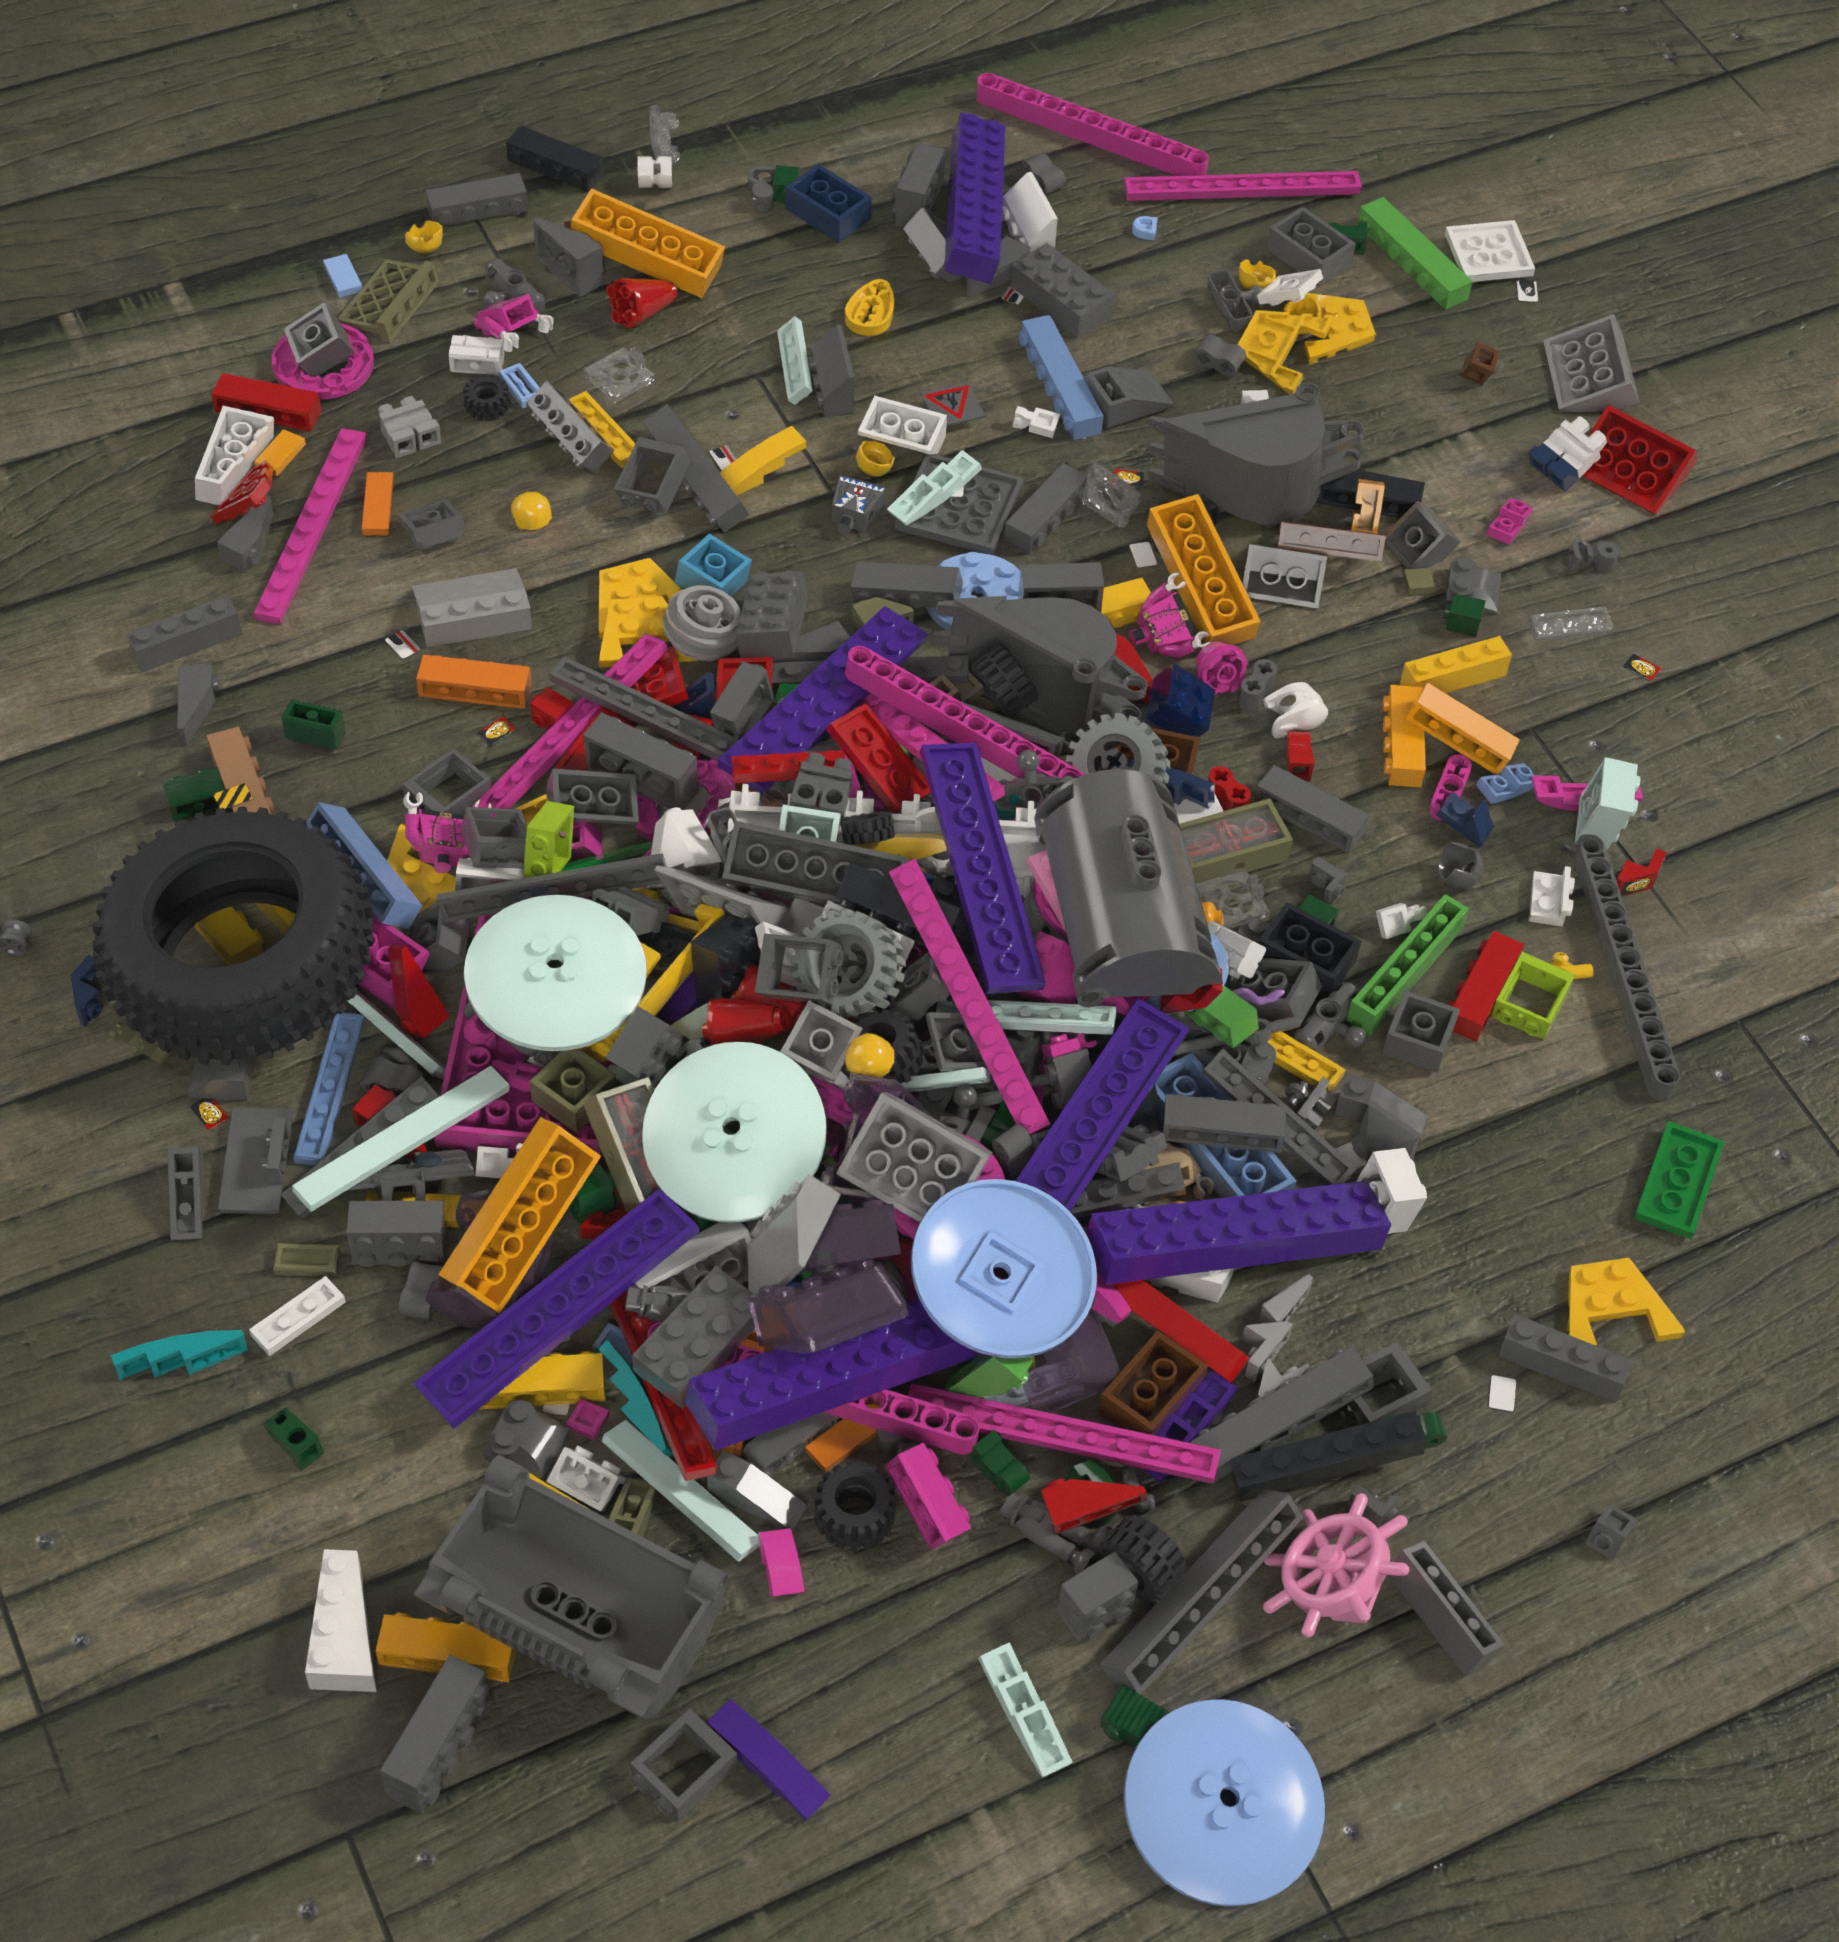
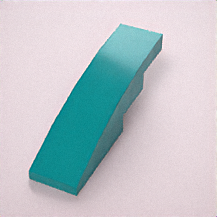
(191, 1350)
(639, 1407)

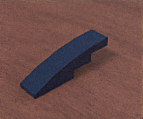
(1187, 786)

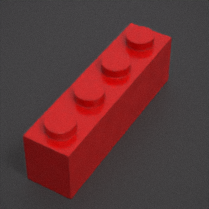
(287, 404)
(1484, 984)

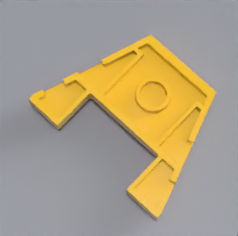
(1349, 330)
(1271, 338)
(632, 580)
(628, 622)
(418, 875)
(1612, 1292)

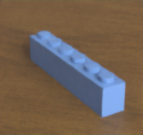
(1061, 377)
(388, 894)

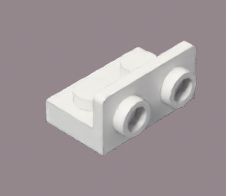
(1551, 897)
(586, 1478)

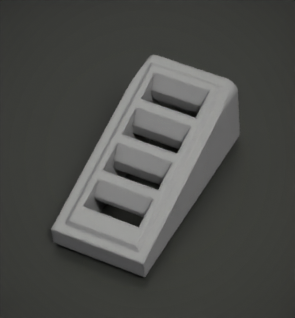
(1286, 1302)

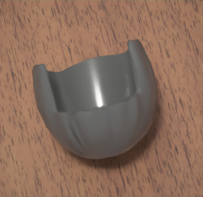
(1460, 866)

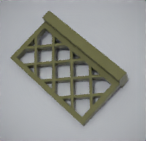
(401, 305)

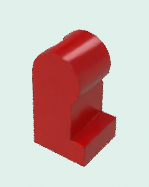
(1299, 754)

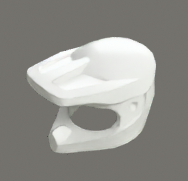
(1303, 715)

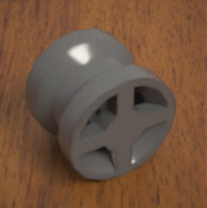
(14, 937)

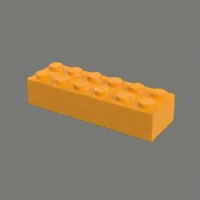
(649, 243)
(1212, 586)
(520, 1214)

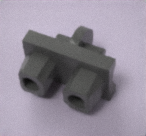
(1317, 1096)

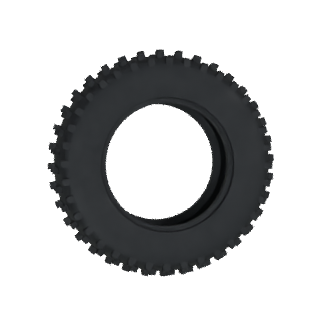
(250, 1004)

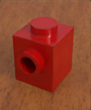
(548, 708)

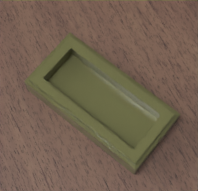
(306, 1260)

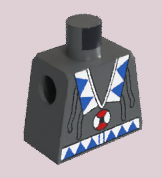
(856, 504)

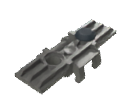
(425, 1167)

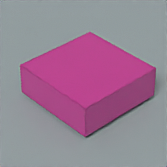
(588, 1419)

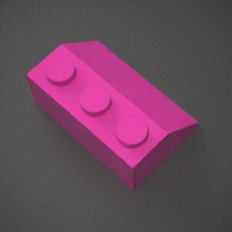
(378, 972)
(928, 1496)

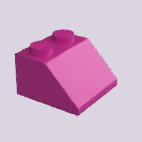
(1057, 970)

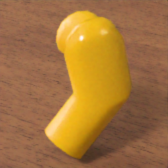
(1581, 971)

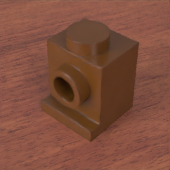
(1480, 363)

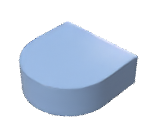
(1145, 227)

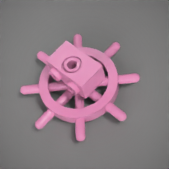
(1347, 1574)

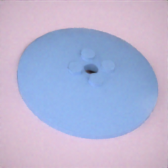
(1013, 1229)
(1196, 1840)

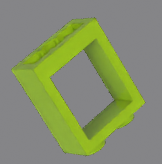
(545, 846)
(1531, 971)

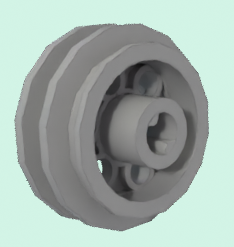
(702, 623)

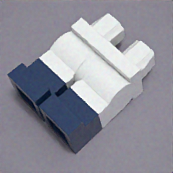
(1567, 453)

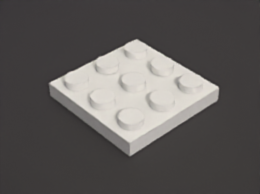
(1490, 251)

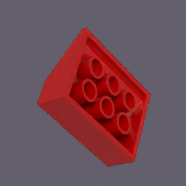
(1639, 461)

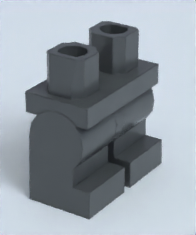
(823, 783)
(635, 908)
(1133, 1153)

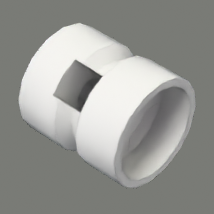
(646, 169)

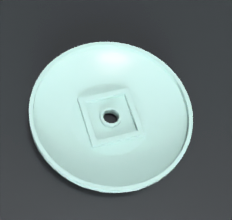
(562, 1005)
(742, 1172)

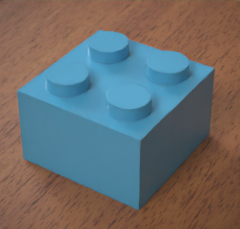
(713, 565)

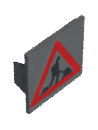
(954, 401)

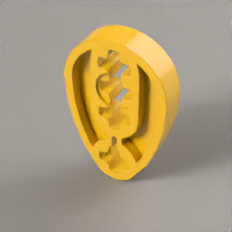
(863, 300)

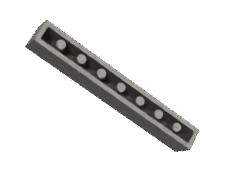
(1202, 1591)

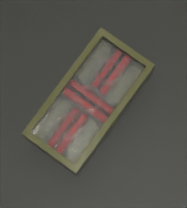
(1236, 840)
(618, 1126)

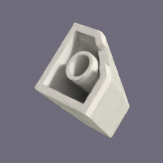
(684, 843)

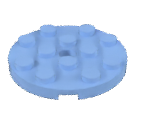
(983, 575)

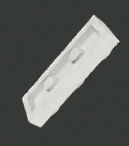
(297, 1316)

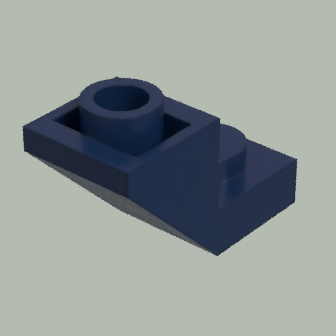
(86, 996)

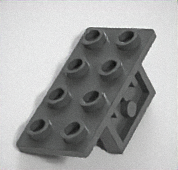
(255, 1160)

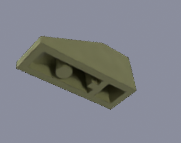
(634, 1505)

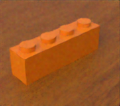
(474, 681)

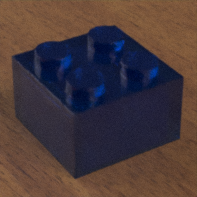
(1180, 702)

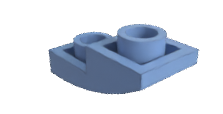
(1508, 784)

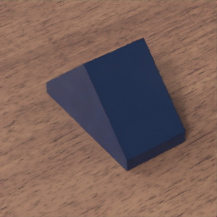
(701, 697)

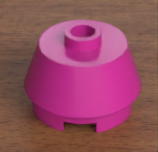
(1221, 666)

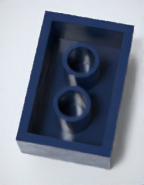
(828, 203)

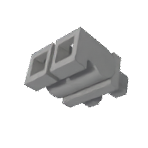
(408, 425)

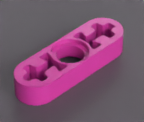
(1449, 777)

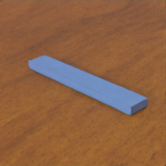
(329, 1088)

